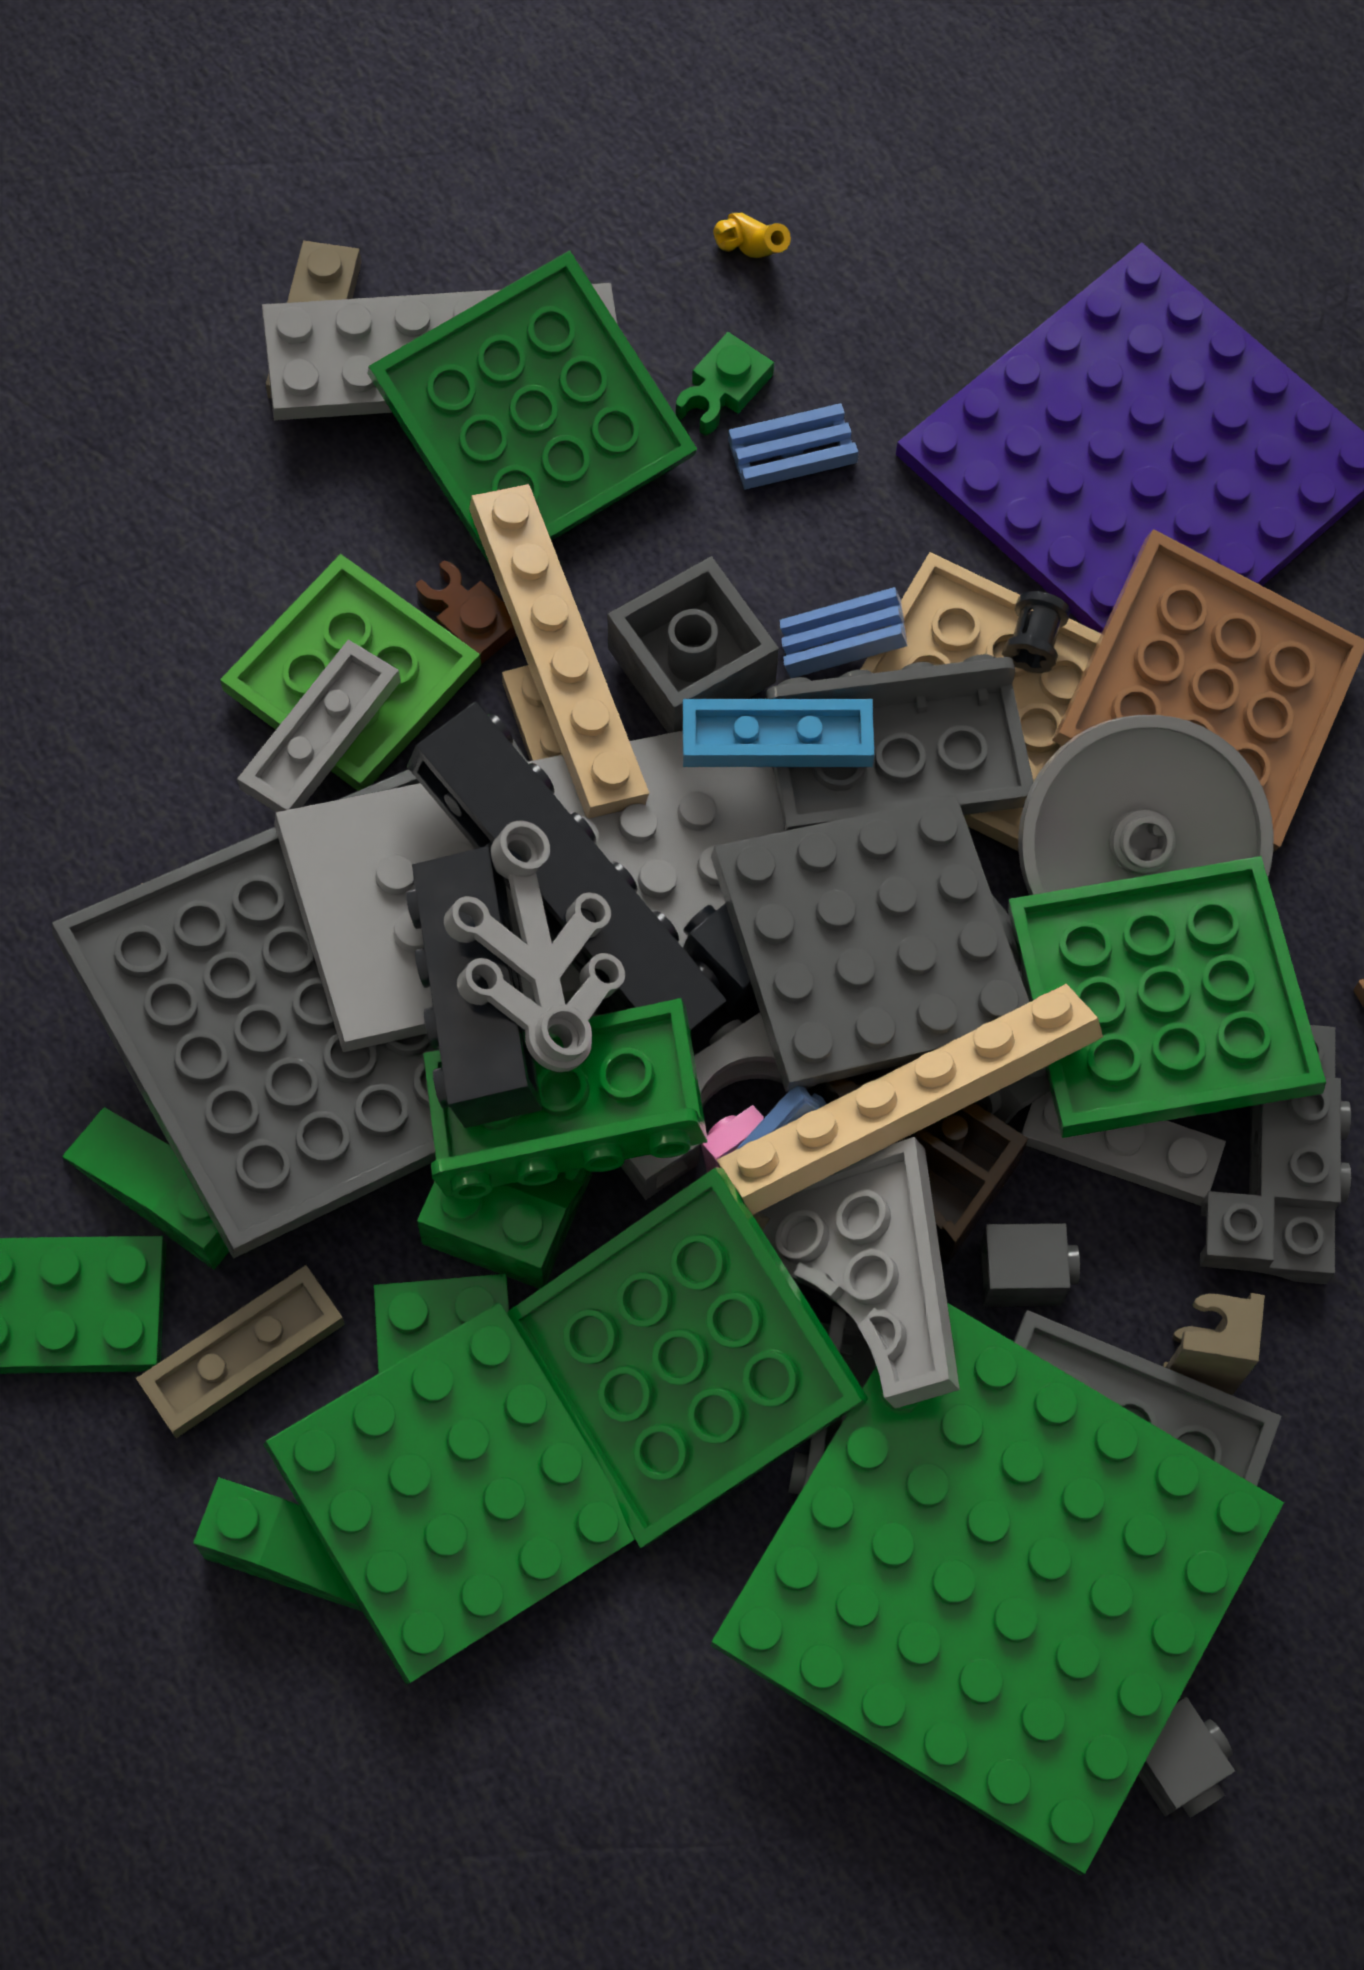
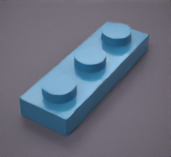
(778, 733)

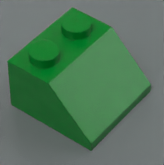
(507, 1231)

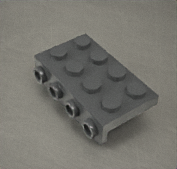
(934, 738)

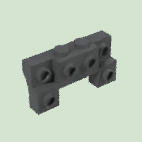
(1293, 1186)

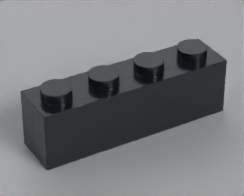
(482, 1051)

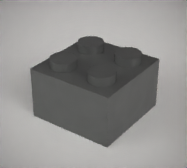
(692, 643)

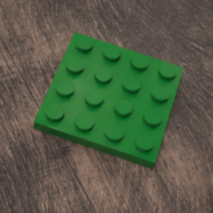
(534, 395)
(1185, 991)
(686, 1356)
(451, 1491)

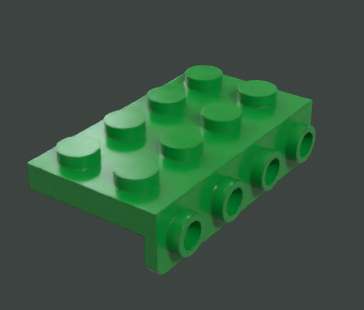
(621, 1103)

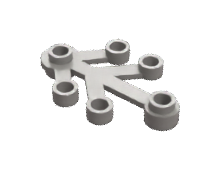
(535, 955)

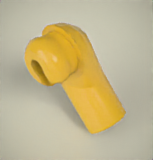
(751, 236)

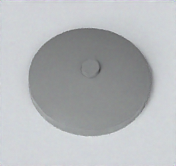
(1140, 803)

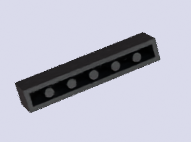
(486, 786)

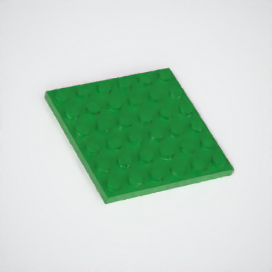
(1002, 1588)

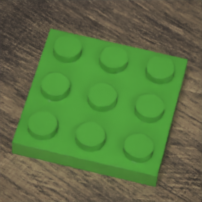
(310, 633)

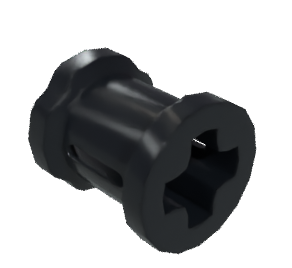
(1036, 631)

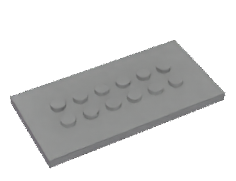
(357, 856)

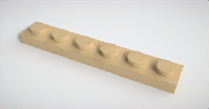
(558, 651)
(910, 1098)

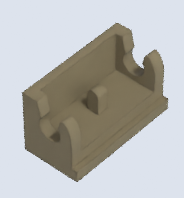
(1229, 1352)

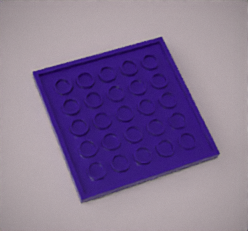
(1133, 420)

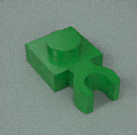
(727, 377)

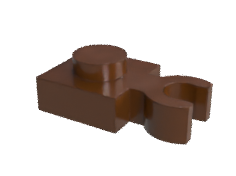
(472, 615)

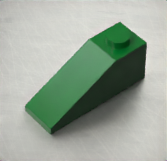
(147, 1180)
(268, 1541)

